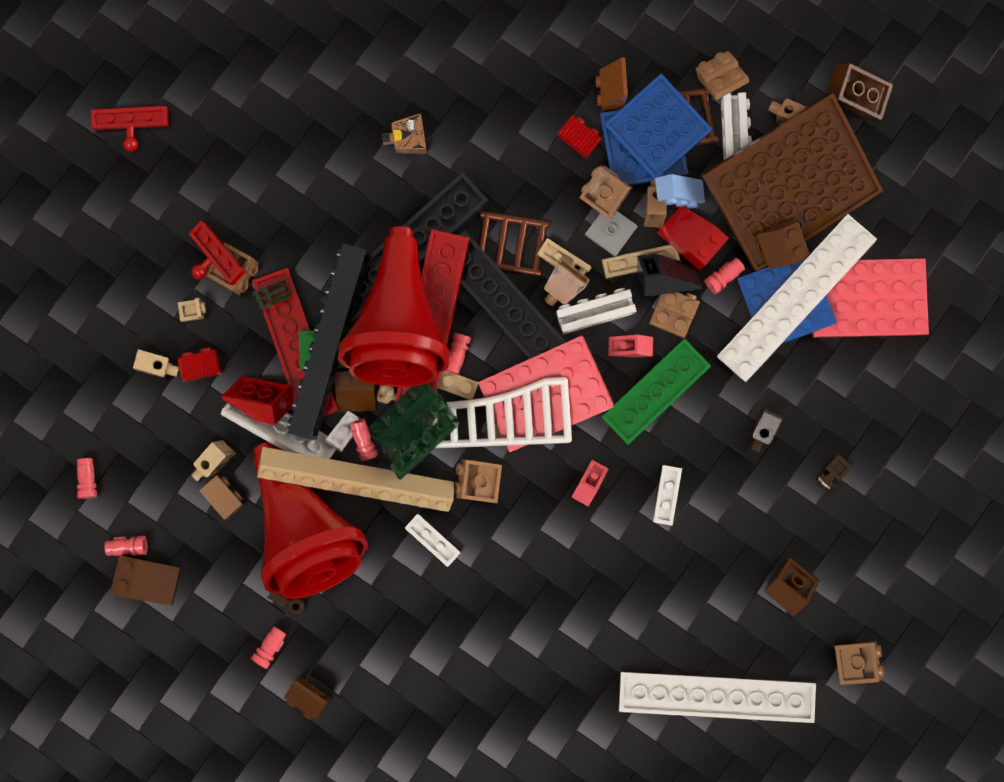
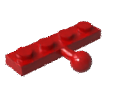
(129, 119)
(216, 254)

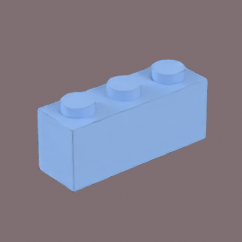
(680, 190)

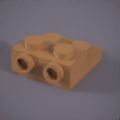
(721, 75)
(605, 191)
(248, 263)
(675, 313)
(478, 481)
(859, 663)

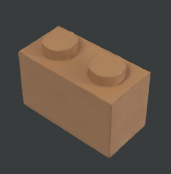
(222, 497)

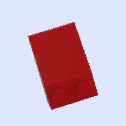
(692, 236)
(260, 399)

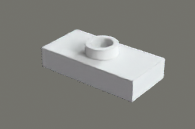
(342, 432)

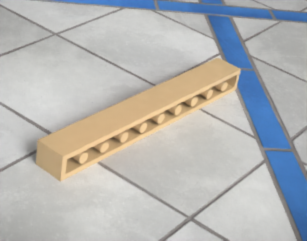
(355, 479)

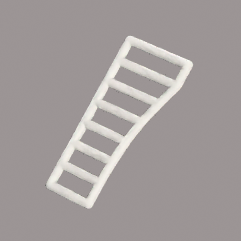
(507, 398)

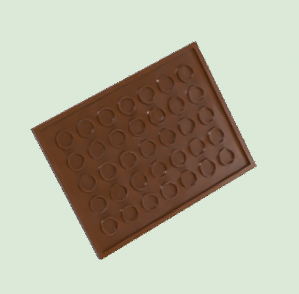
(796, 171)

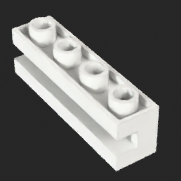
(735, 123)
(596, 311)

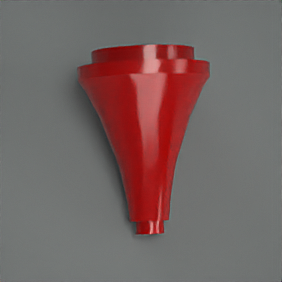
(395, 332)
(305, 540)

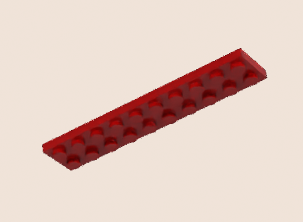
(441, 283)

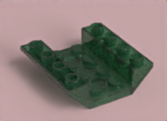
(411, 424)

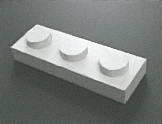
(667, 495)
(432, 540)

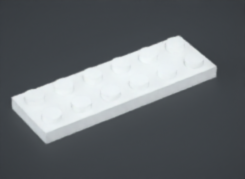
(279, 435)

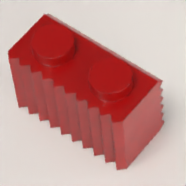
(579, 136)
(199, 365)

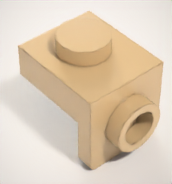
(191, 310)

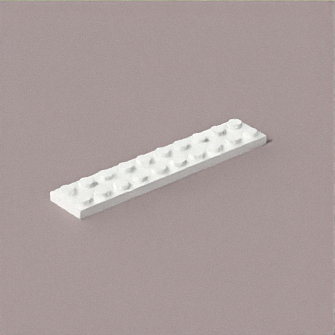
(796, 298)
(717, 697)

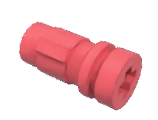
(725, 274)
(457, 352)
(363, 440)
(86, 478)
(125, 546)
(270, 645)

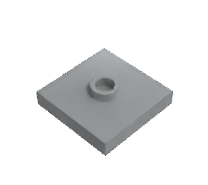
(611, 233)

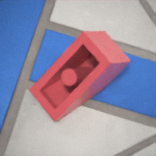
(631, 346)
(590, 483)

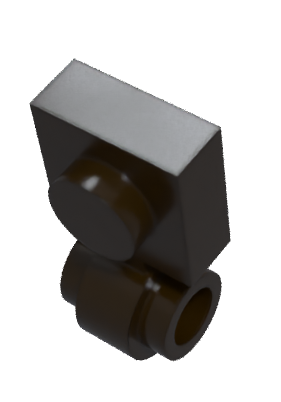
(836, 469)
(278, 598)

